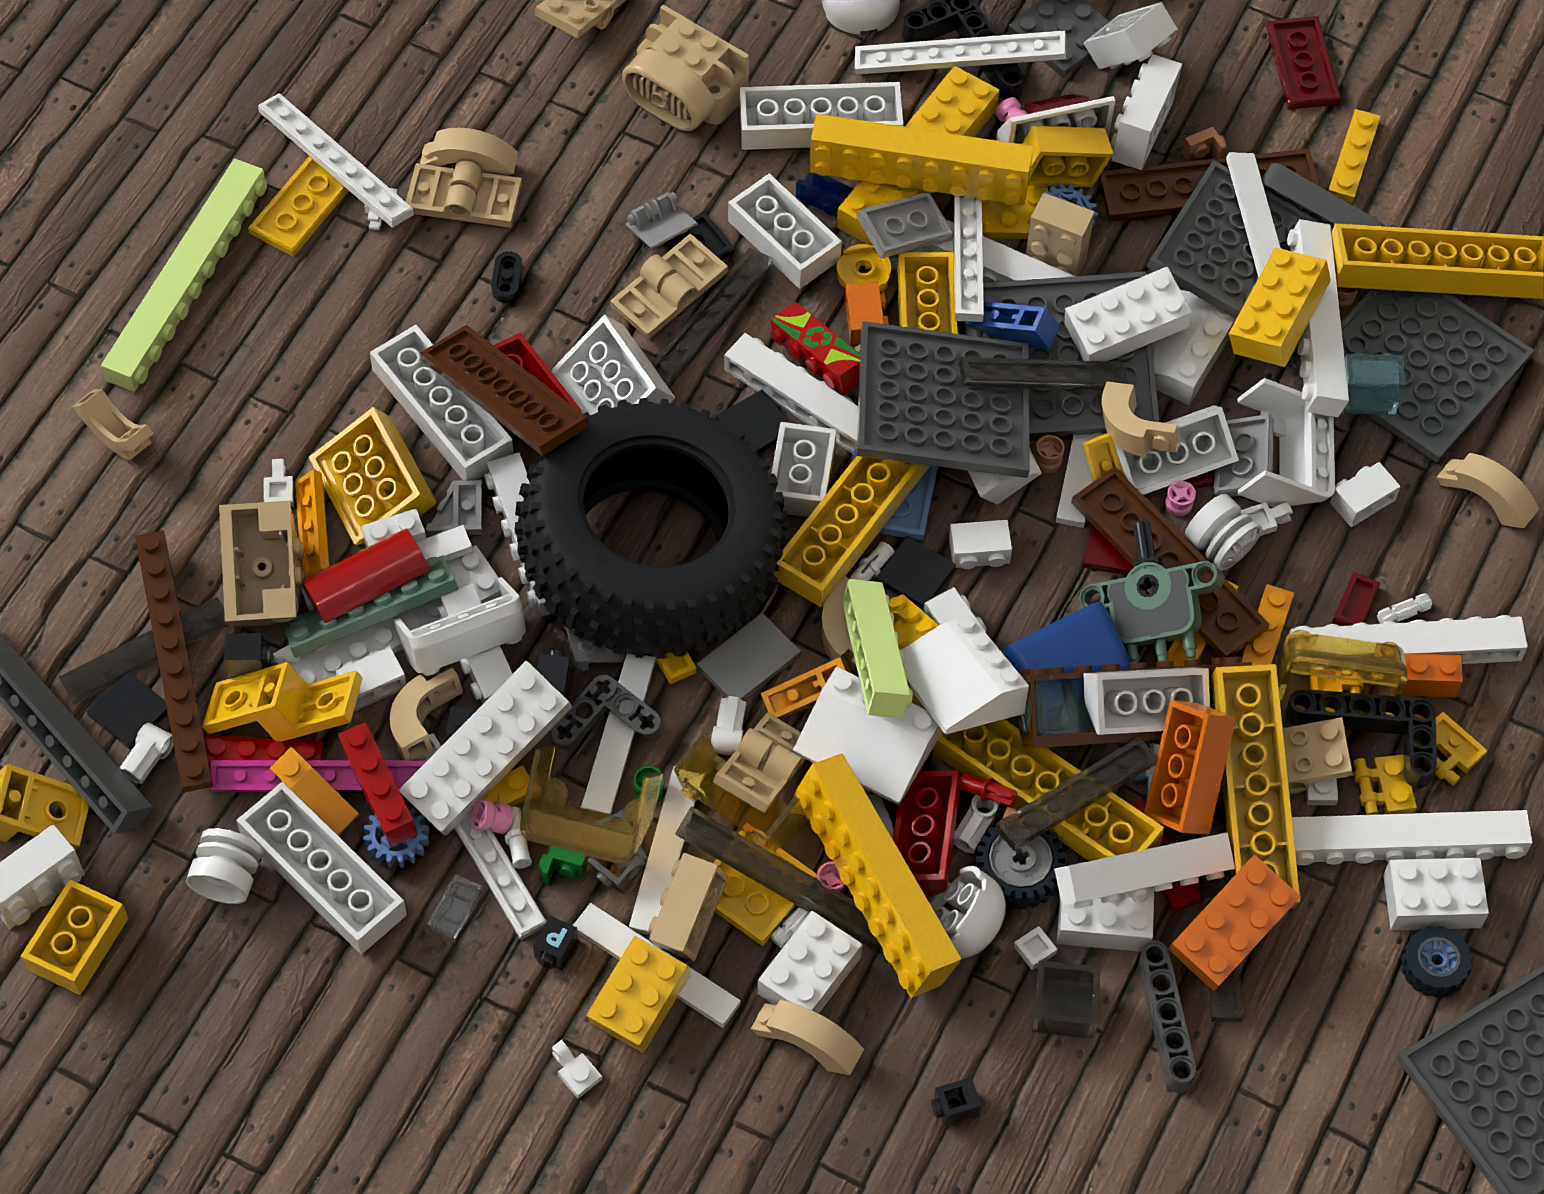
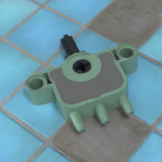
(1165, 614)

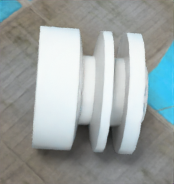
(1223, 532)
(224, 866)

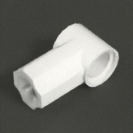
(729, 726)
(150, 746)
(975, 825)

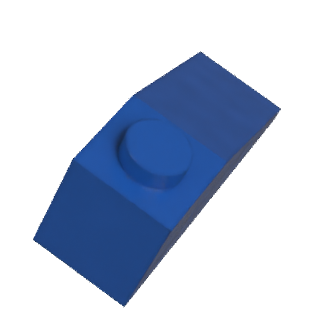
(1018, 323)

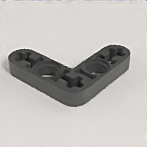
(608, 702)

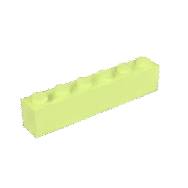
(876, 649)

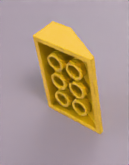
(371, 473)

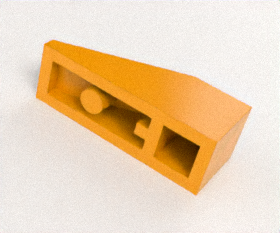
(802, 690)
(314, 791)

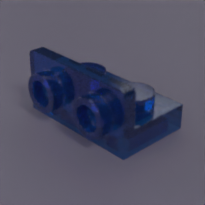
(822, 192)

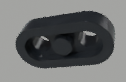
(506, 279)

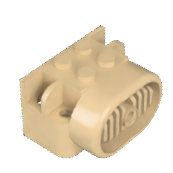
(686, 73)
(256, 539)

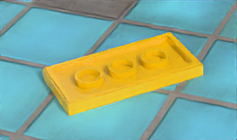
(298, 208)

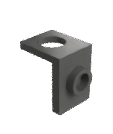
(625, 879)

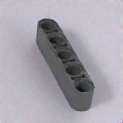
(1312, 198)
(1163, 1029)

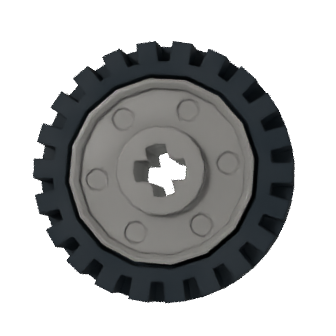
(1026, 882)

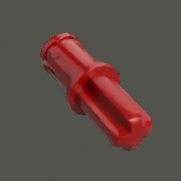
(988, 789)

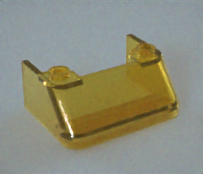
(1342, 660)
(553, 822)
(768, 829)

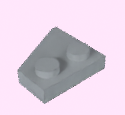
(459, 508)

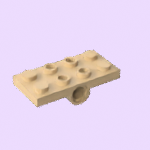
(577, 15)
(464, 194)
(668, 285)
(1316, 753)
(762, 763)

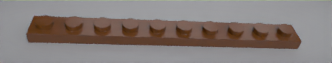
(174, 662)

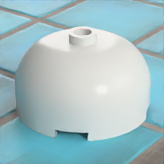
(861, 15)
(981, 910)

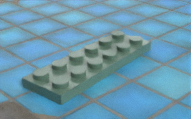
(310, 632)

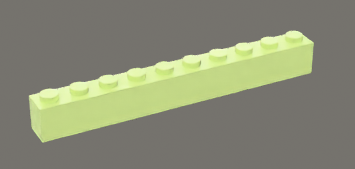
(184, 275)

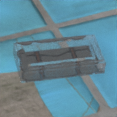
(454, 907)

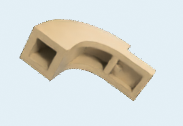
(471, 145)
(111, 425)
(1130, 431)
(1495, 484)
(834, 626)
(413, 706)
(811, 1032)

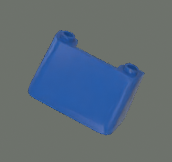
(1075, 640)

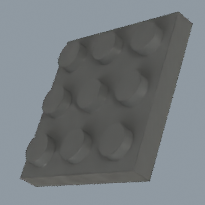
(1073, 17)

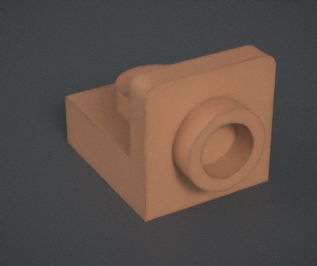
(1202, 143)

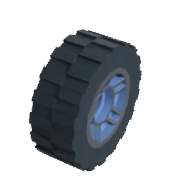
(1427, 947)

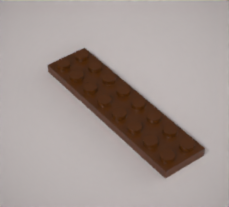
(1167, 187)
(505, 390)
(1115, 505)

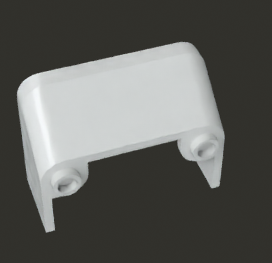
(1304, 448)
(464, 632)

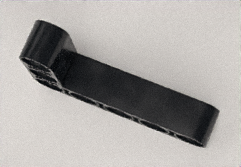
(969, 22)
(1376, 721)

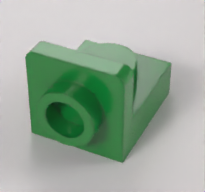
(565, 861)

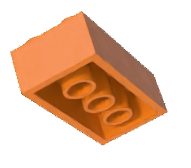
(1189, 767)
(1234, 922)

